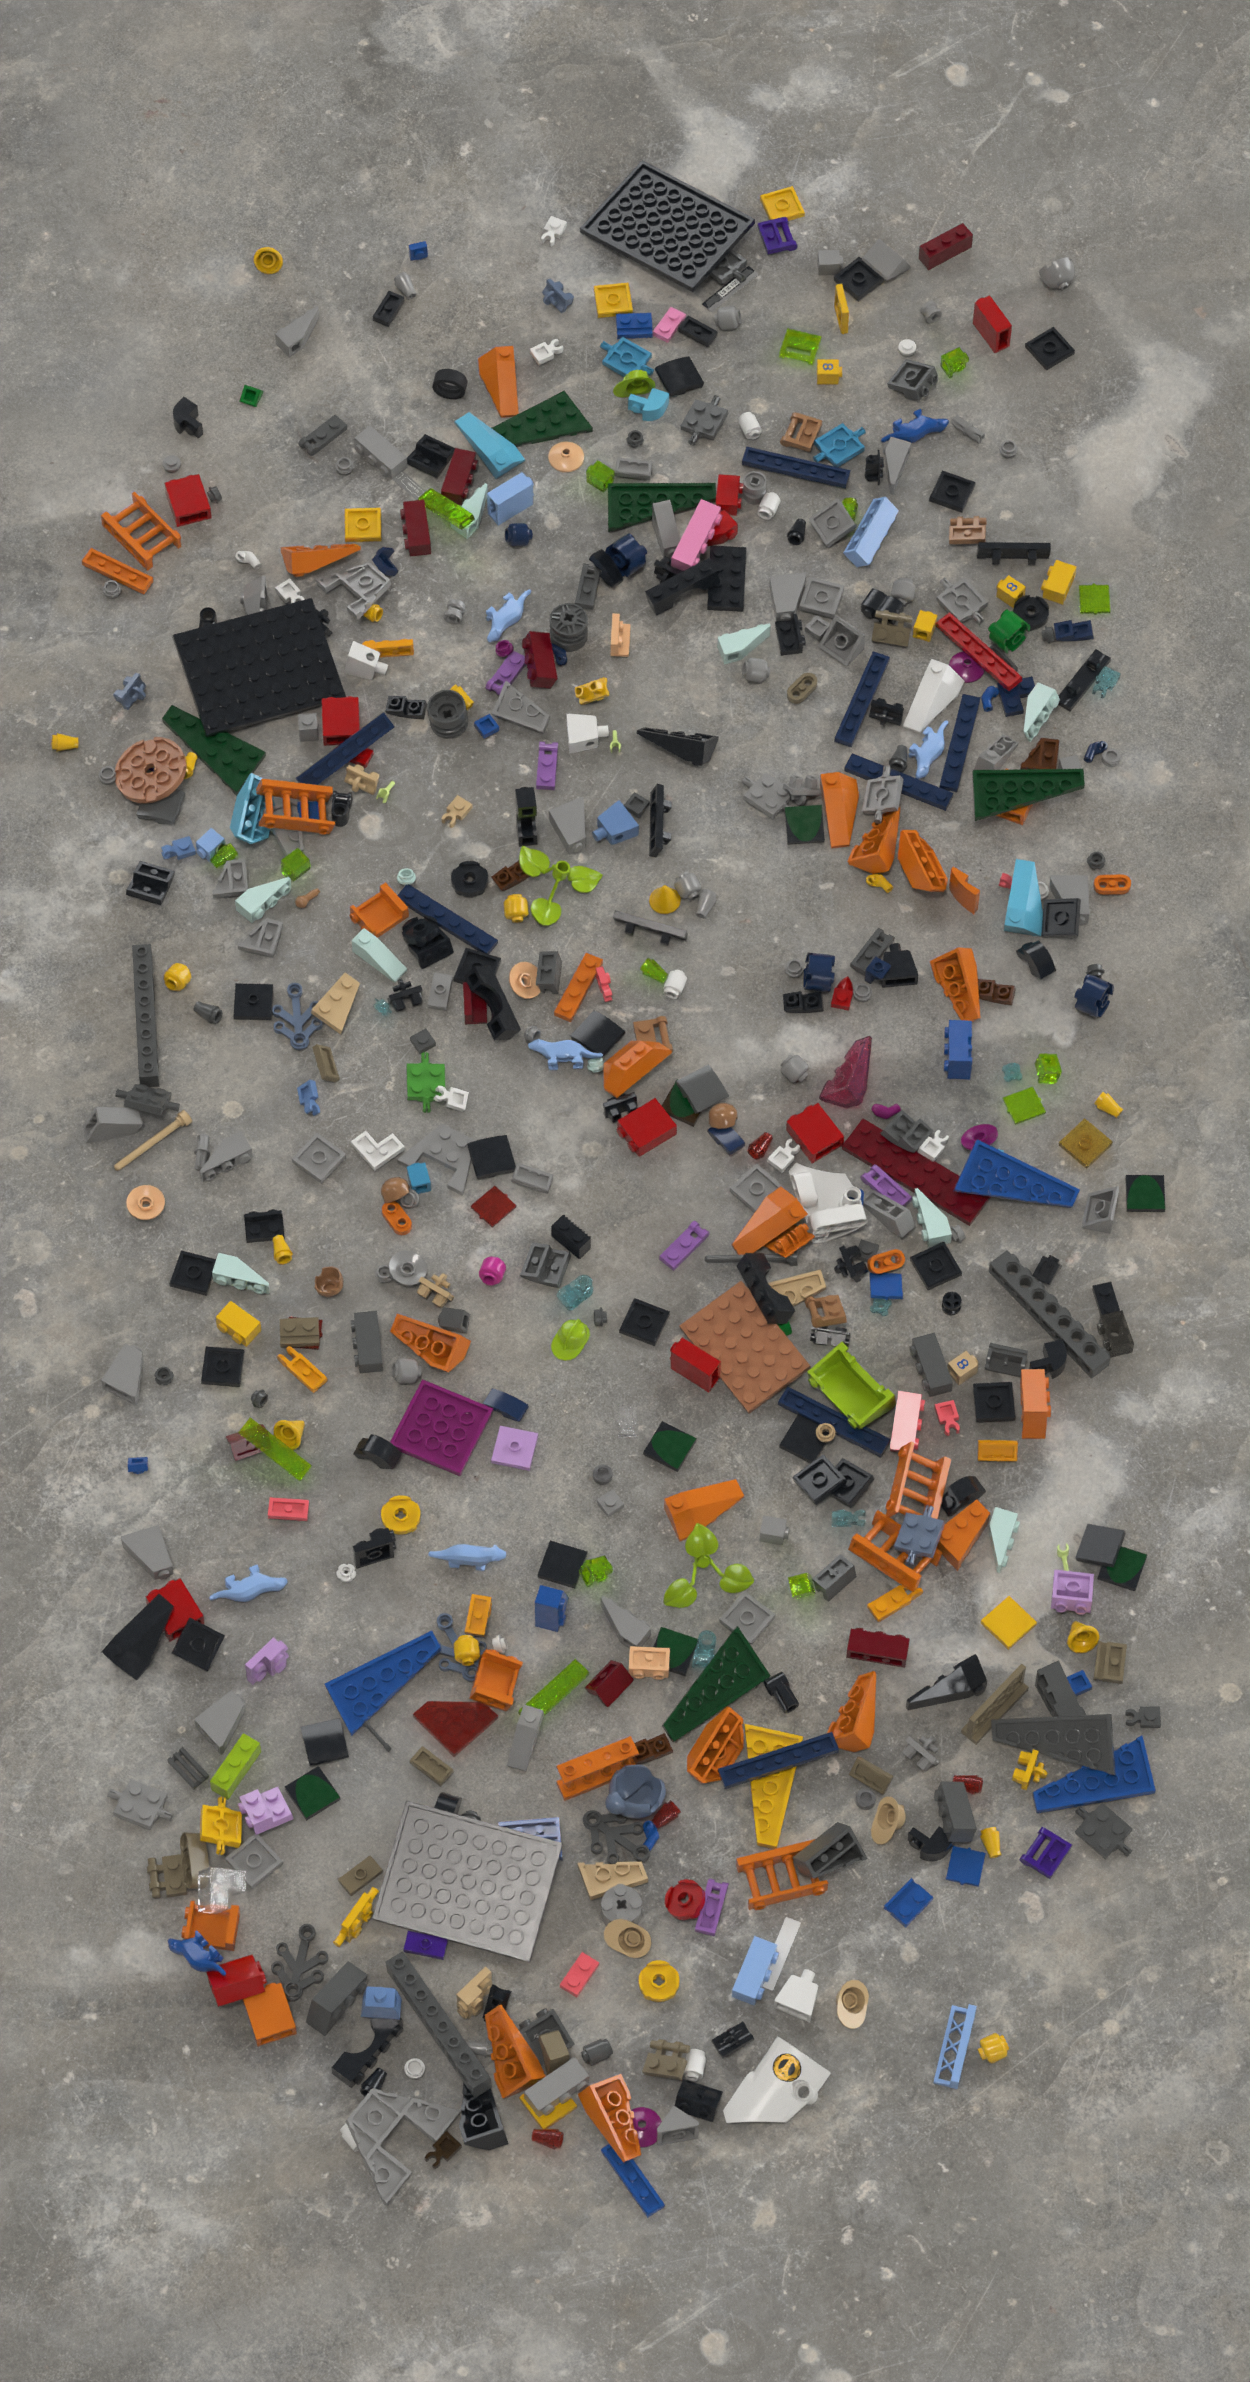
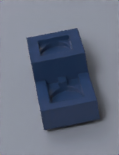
(1073, 631)
(727, 1138)
(506, 1404)

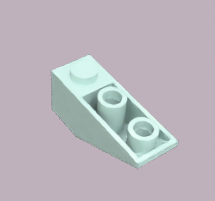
(475, 506)
(739, 644)
(1039, 706)
(258, 899)
(934, 1222)
(234, 1272)
(1000, 1532)

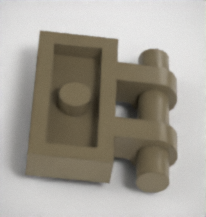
(891, 633)
(173, 1876)
(663, 2065)

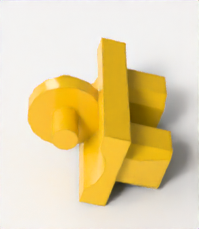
(592, 691)
(1029, 1760)

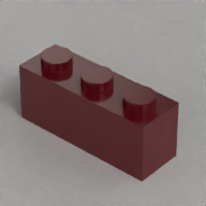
(945, 246)
(459, 475)
(415, 528)
(539, 659)
(878, 1647)

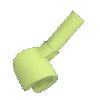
(615, 742)
(384, 792)
(1063, 1555)

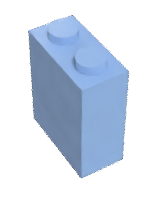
(510, 498)

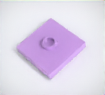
(514, 1448)

